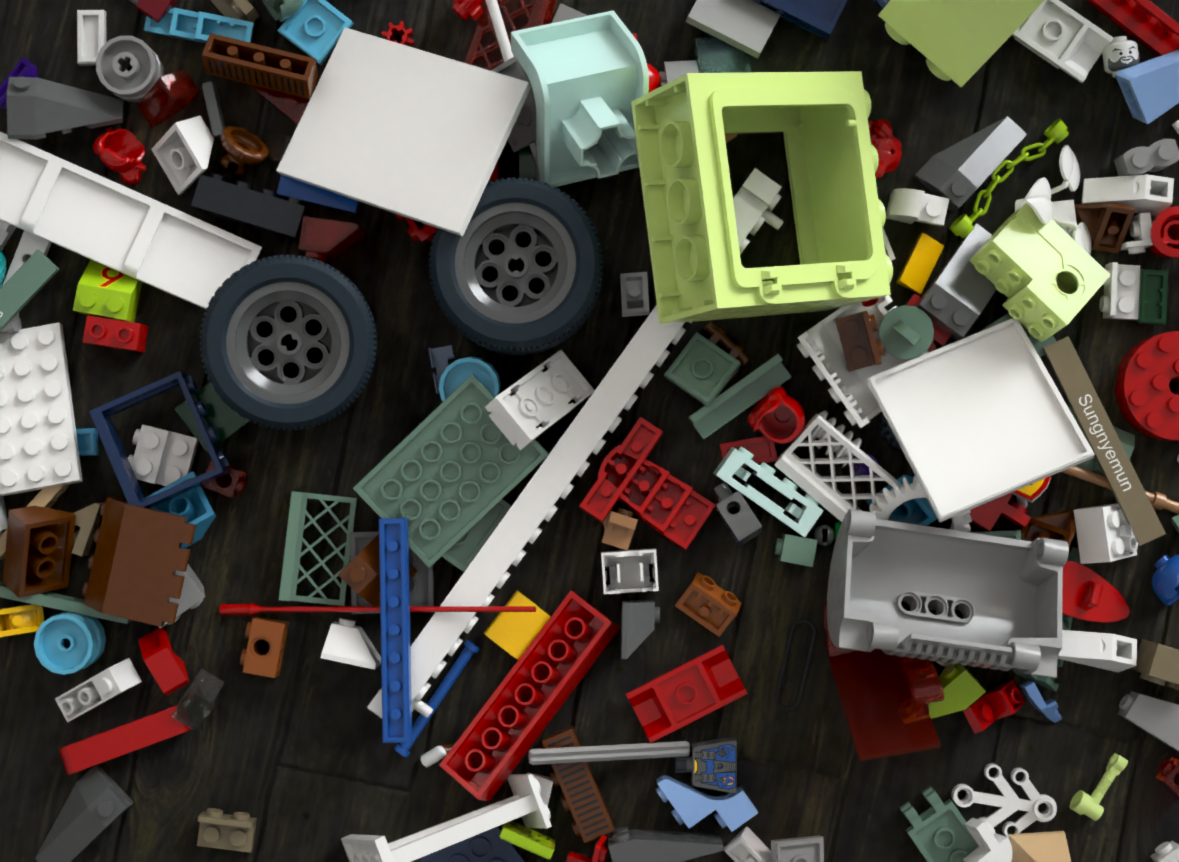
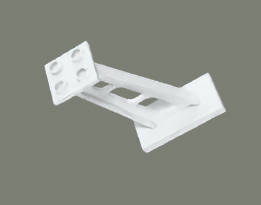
(525, 804)

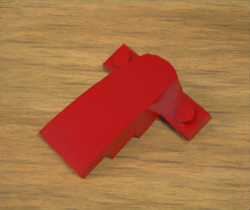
(647, 489)

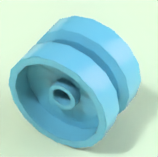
(462, 369)
(69, 642)

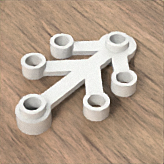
(1009, 801)

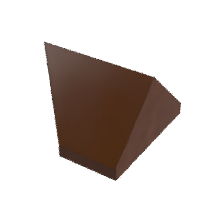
(1106, 224)
(1051, 526)

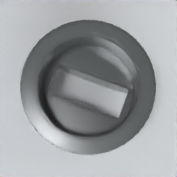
(817, 534)

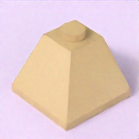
(1040, 847)

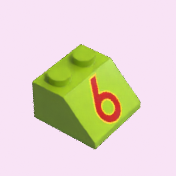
(107, 293)

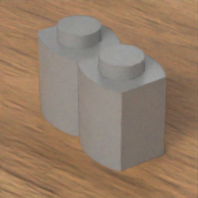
(1147, 159)

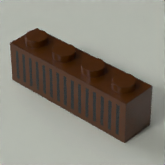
(260, 66)
(579, 790)

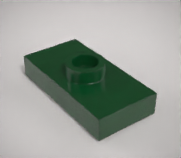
(1153, 297)

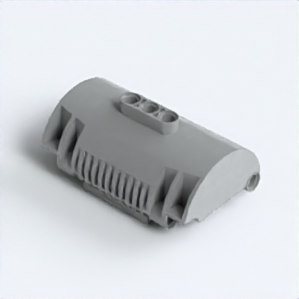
(999, 585)

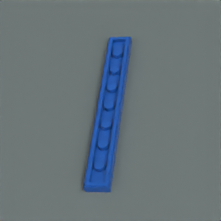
(395, 630)

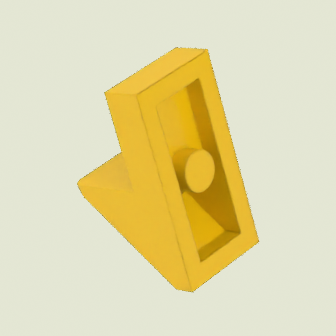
(20, 619)

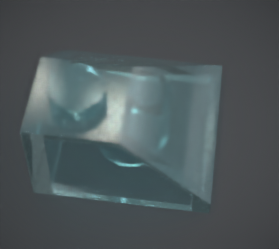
(720, 57)

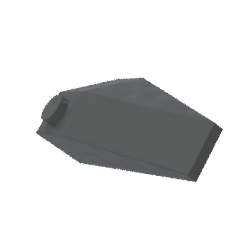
(967, 164)

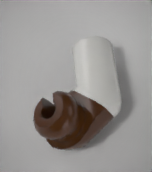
(435, 754)

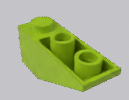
(959, 691)

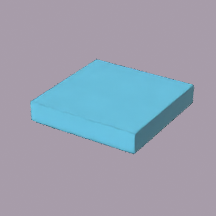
(315, 29)

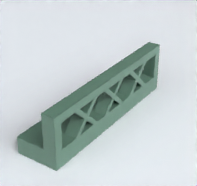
(739, 397)

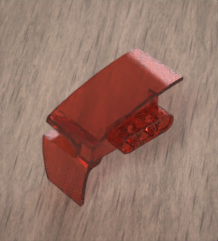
(885, 699)

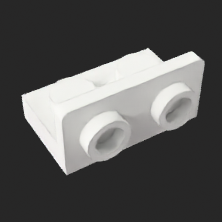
(1121, 292)

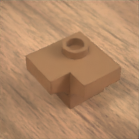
(619, 528)

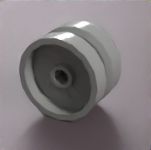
(118, 57)

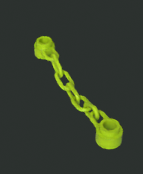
(1055, 133)

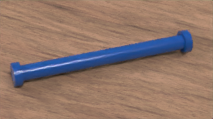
(439, 694)

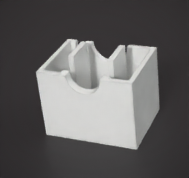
(629, 571)

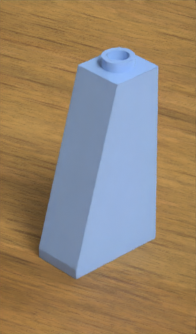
(1151, 86)

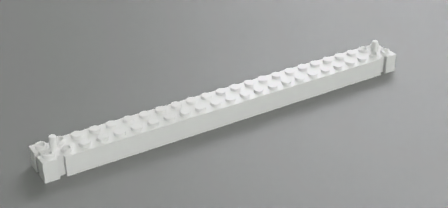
(568, 457)

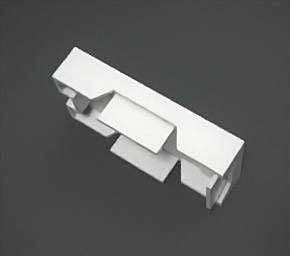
(539, 400)

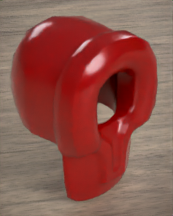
(778, 416)

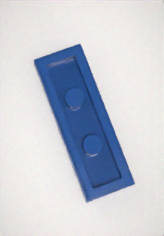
(315, 195)

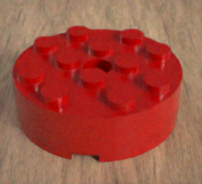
(1144, 386)

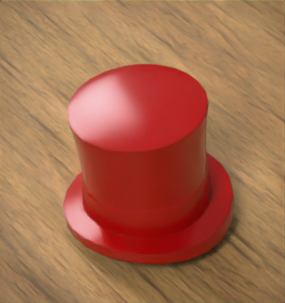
(1165, 233)

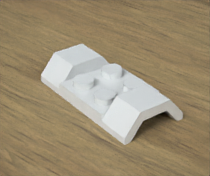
(1063, 38)

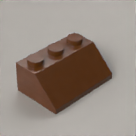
(38, 550)

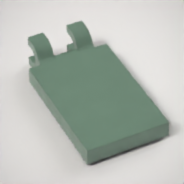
(939, 830)

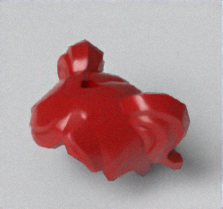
(884, 142)
(121, 153)

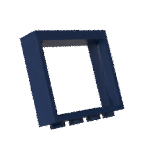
(117, 454)

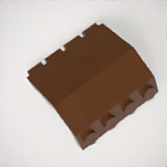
(138, 562)

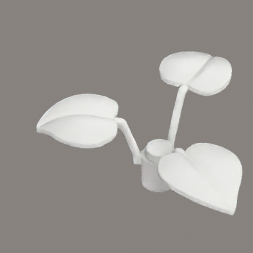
(1040, 198)

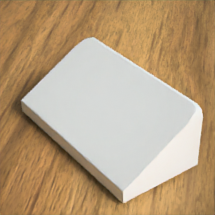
(747, 848)

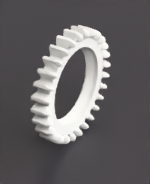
(908, 491)

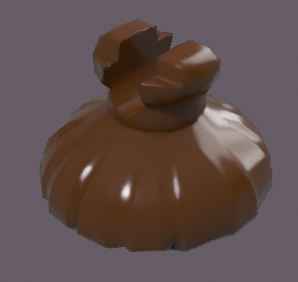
(242, 148)

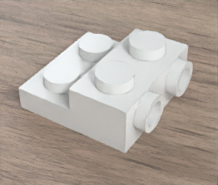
(162, 455)

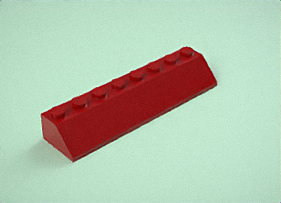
(529, 696)

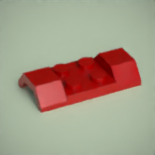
(686, 693)

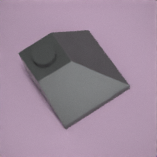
(636, 623)

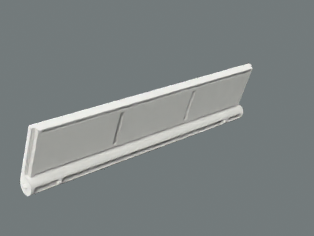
(116, 224)

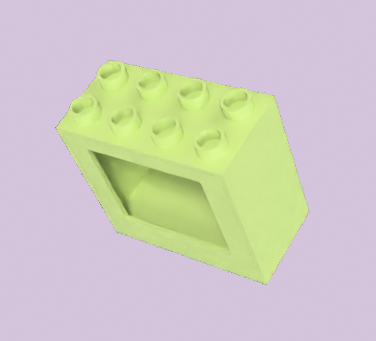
(692, 205)

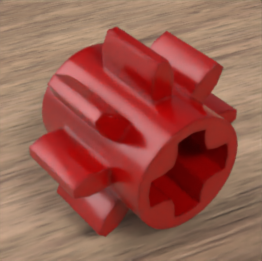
(468, 9)
(399, 29)

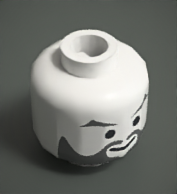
(1120, 55)

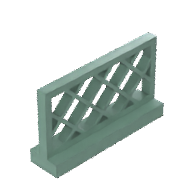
(293, 546)

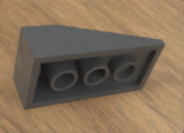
(959, 289)
(660, 846)

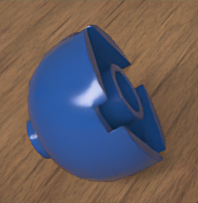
(1166, 579)

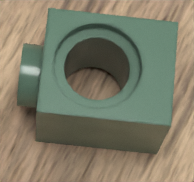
(796, 549)

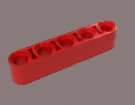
(121, 740)

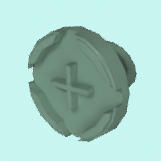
(906, 332)

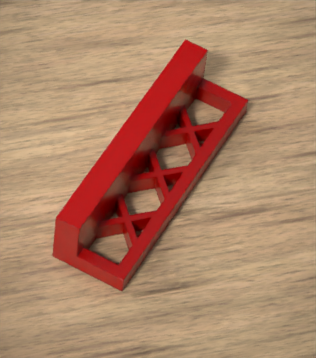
(1143, 22)

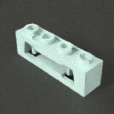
(805, 516)

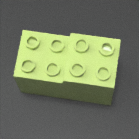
(1039, 272)

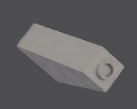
(1152, 715)

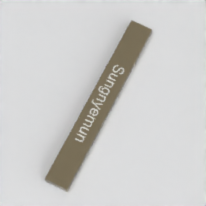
(1103, 441)

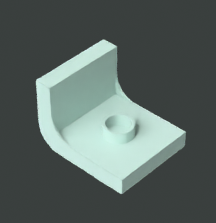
(583, 93)

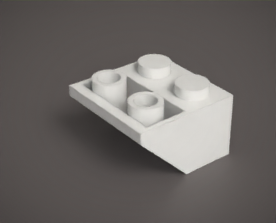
(1103, 534)

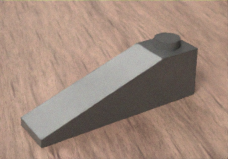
(45, 106)
(85, 815)

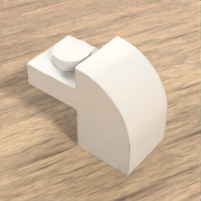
(915, 205)
(991, 847)

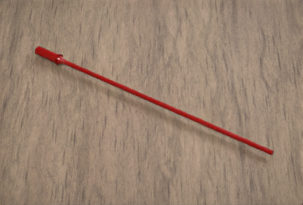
(252, 609)

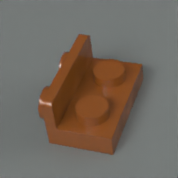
(709, 604)

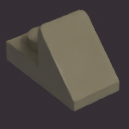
(88, 520)

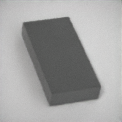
(214, 109)

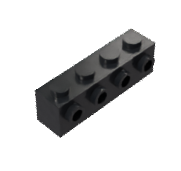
(249, 206)

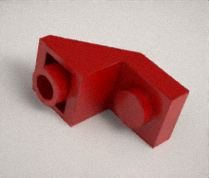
(162, 662)
(993, 705)

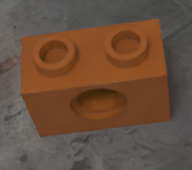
(275, 634)

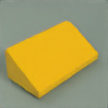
(920, 263)

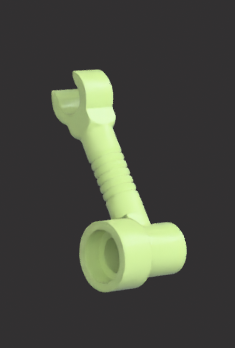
(1089, 805)

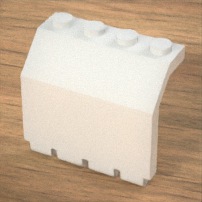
(826, 350)

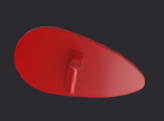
(1090, 596)

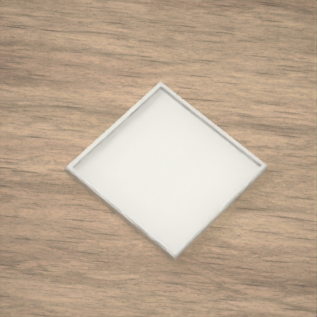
(979, 419)

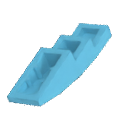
(198, 26)

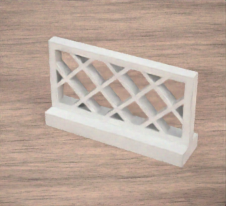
(819, 486)

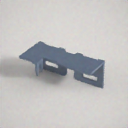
(440, 359)

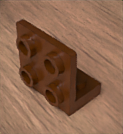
(859, 340)

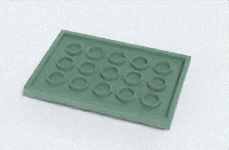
(448, 472)

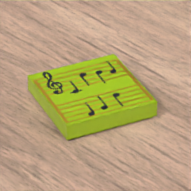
(528, 839)

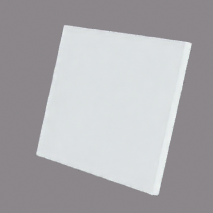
(404, 130)

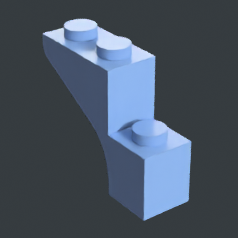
(694, 805)

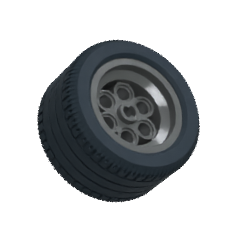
(532, 320)
(233, 344)

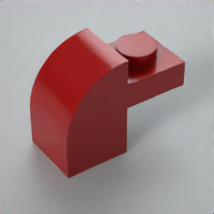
(988, 513)

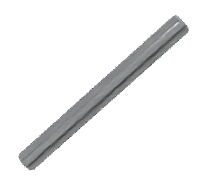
(609, 752)

